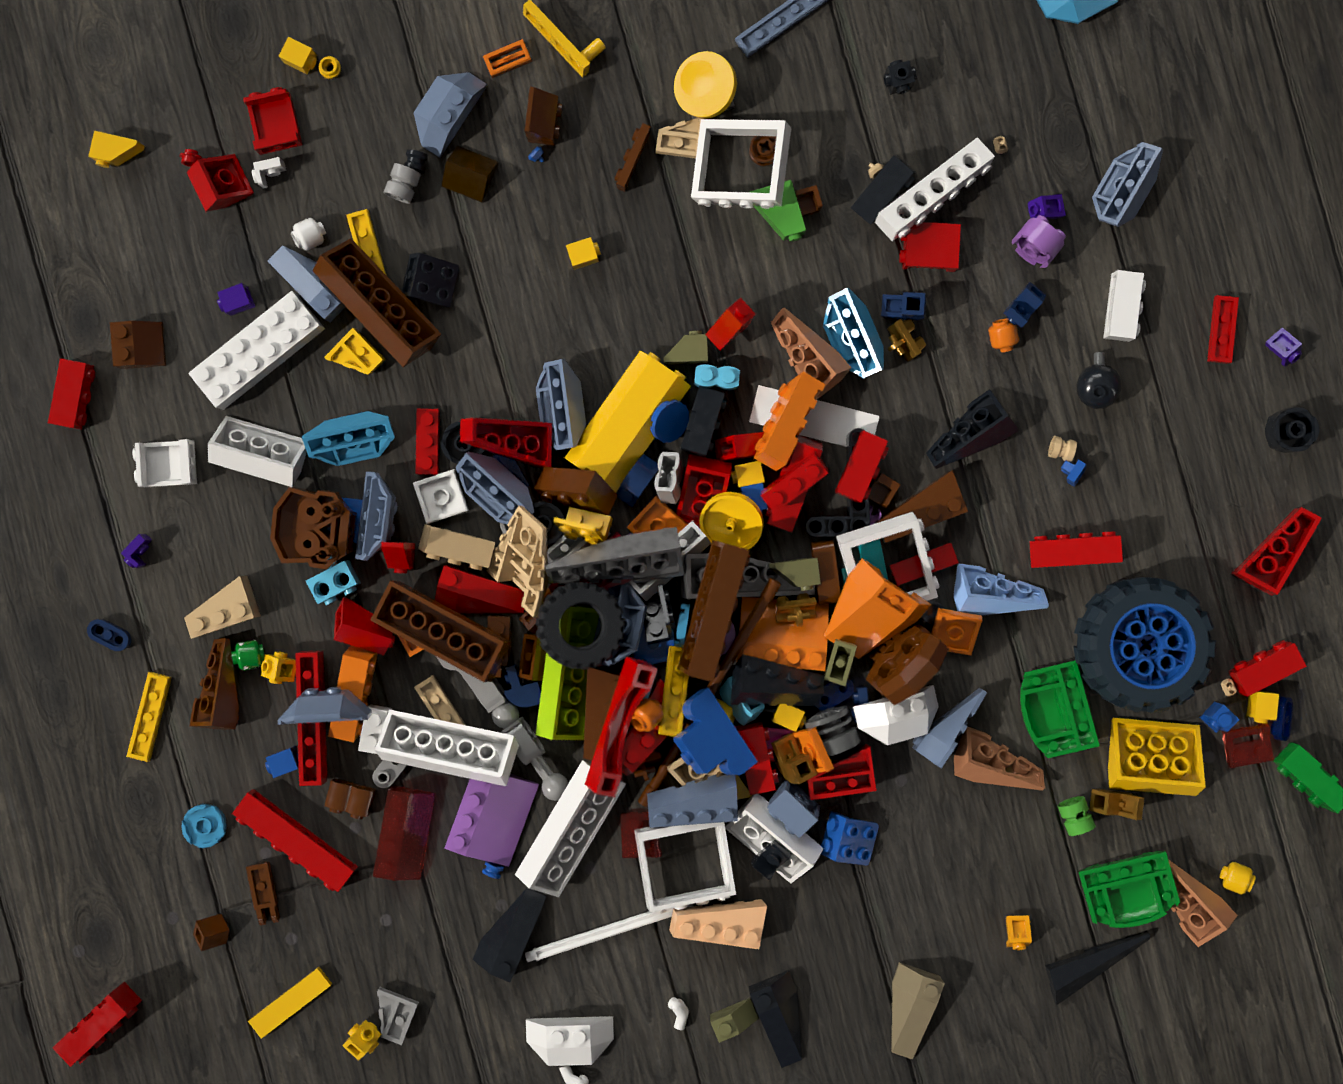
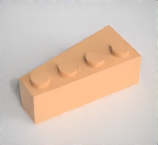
(725, 924)

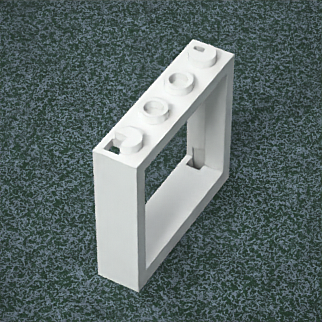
(742, 128)
(886, 528)
(699, 897)

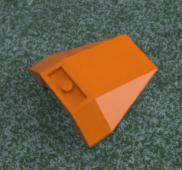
(872, 610)

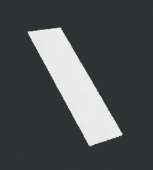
(824, 422)

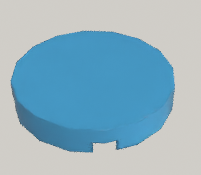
(682, 625)
(204, 825)

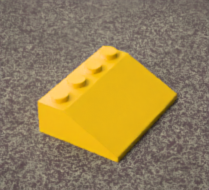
(1155, 757)

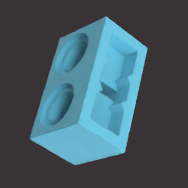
(332, 579)

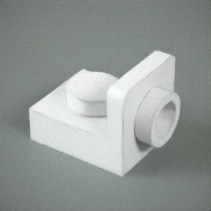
(269, 167)

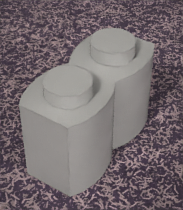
(669, 477)

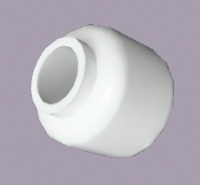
(308, 234)

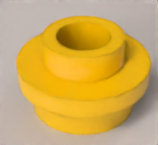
(325, 62)

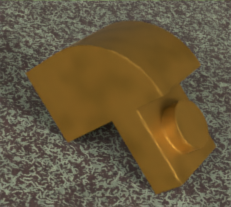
(791, 763)
(1116, 803)

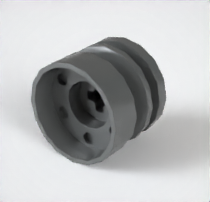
(832, 731)

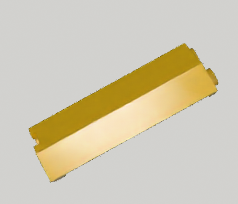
(622, 424)

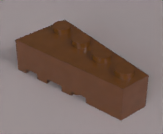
(932, 504)
(599, 694)

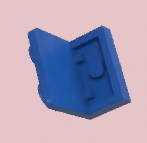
(849, 839)

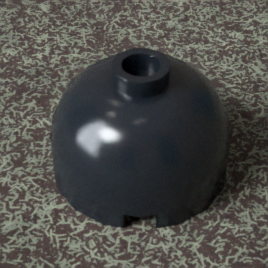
(1098, 386)

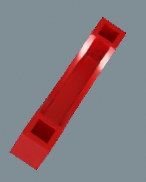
(606, 764)

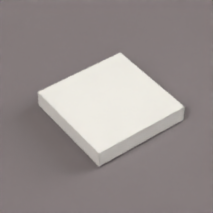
(440, 496)

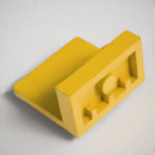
(585, 525)

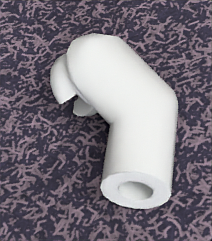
(681, 1012)
(570, 1078)

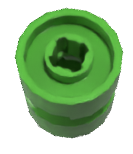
(1076, 816)

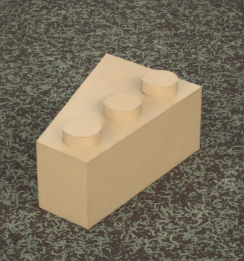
(456, 547)
(225, 609)

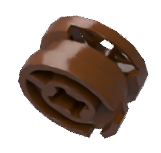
(763, 149)

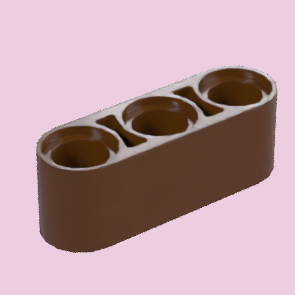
(829, 589)

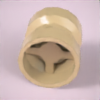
(1059, 448)

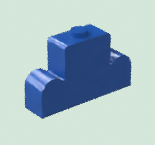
(712, 738)

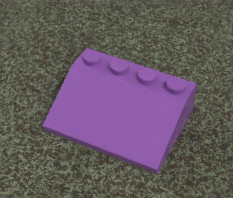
(491, 819)

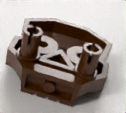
(295, 525)
(906, 663)

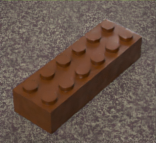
(376, 302)
(713, 611)
(441, 631)

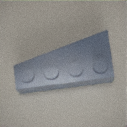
(694, 803)

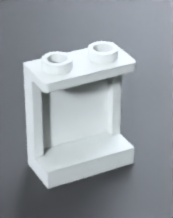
(165, 463)

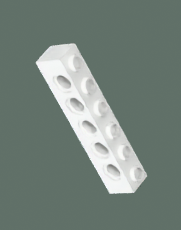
(974, 154)

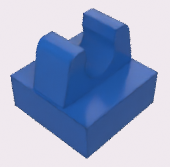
(1073, 471)

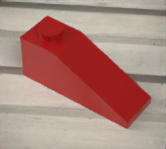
(399, 555)

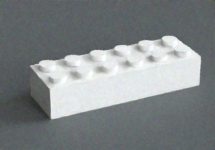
(256, 350)
(447, 747)
(566, 835)

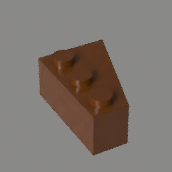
(576, 489)

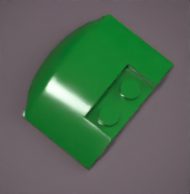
(1057, 710)
(1130, 890)

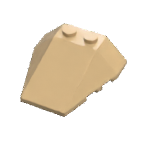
(523, 558)

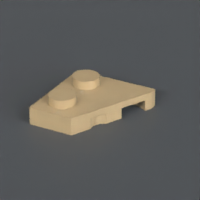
(679, 139)

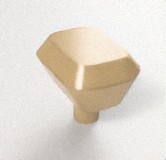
(1000, 144)
(874, 170)
(1228, 687)

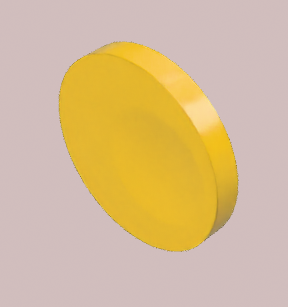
(705, 84)
(732, 520)

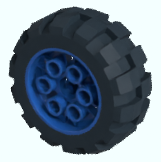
(1117, 611)

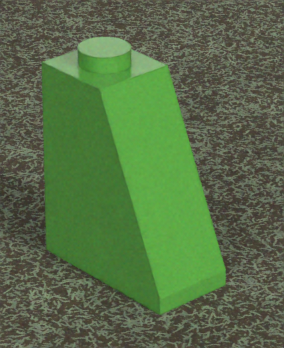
(784, 219)

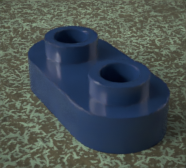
(110, 636)

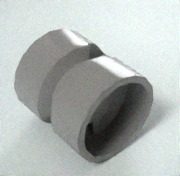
(402, 183)

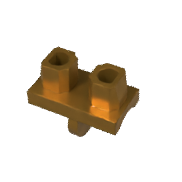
(903, 341)
(795, 610)

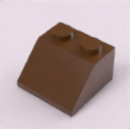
(542, 117)
(137, 344)

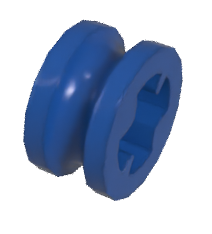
(492, 870)

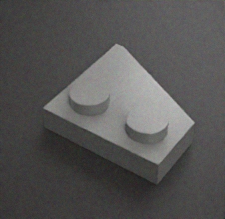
(395, 1014)

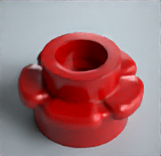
(189, 157)

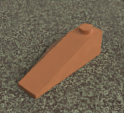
(809, 351)
(987, 762)
(1200, 909)

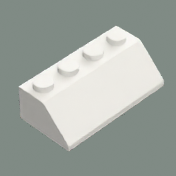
(257, 451)
(758, 829)

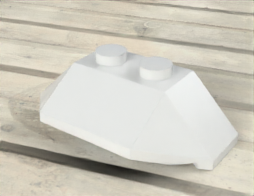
(898, 722)
(569, 1039)

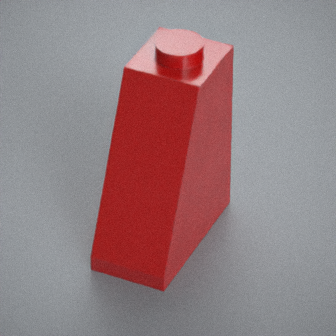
(731, 324)
(737, 446)
(355, 628)

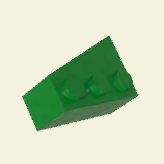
(1310, 777)

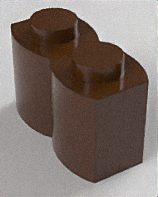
(350, 798)

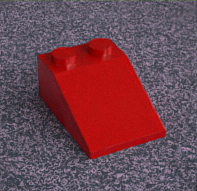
(701, 482)

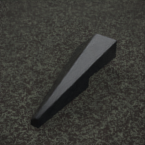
(1077, 971)

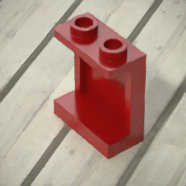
(273, 121)
(932, 246)

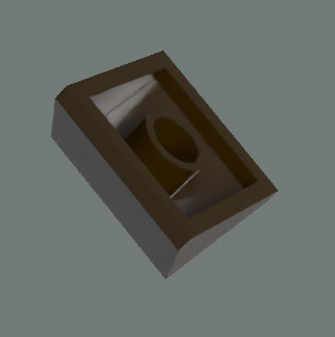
(468, 173)

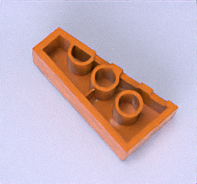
(787, 420)
(356, 676)

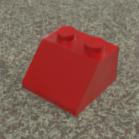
(219, 181)

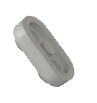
(390, 769)

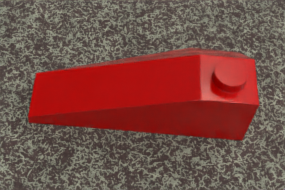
(476, 594)

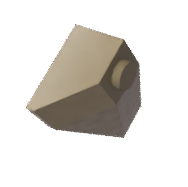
(913, 1004)

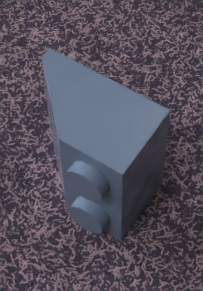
(793, 808)

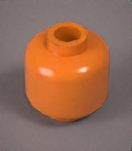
(1003, 335)
(647, 715)

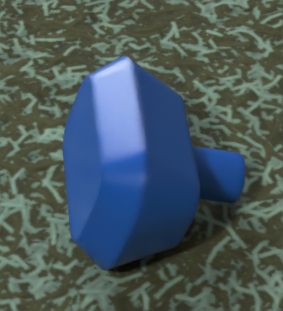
(536, 154)

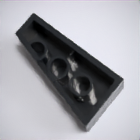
(774, 683)

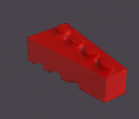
(513, 439)
(787, 515)
(1076, 551)
(1277, 555)
(641, 744)
(97, 1024)

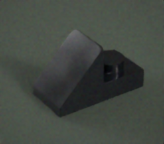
(770, 859)

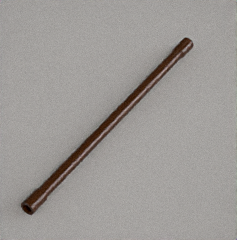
(765, 598)

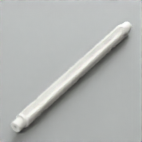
(597, 934)

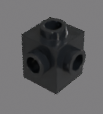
(896, 83)

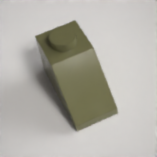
(689, 350)
(799, 572)
(840, 662)
(733, 1019)

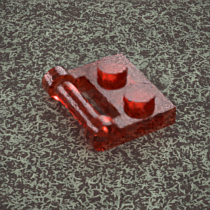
(1250, 751)
(629, 823)

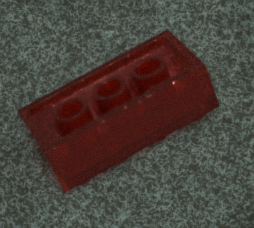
(404, 834)

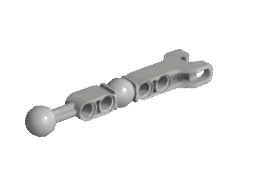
(507, 717)

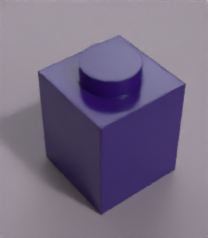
(235, 299)

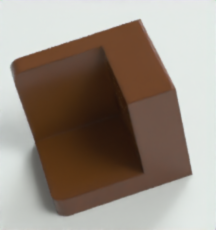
(809, 200)
(883, 490)
(211, 932)

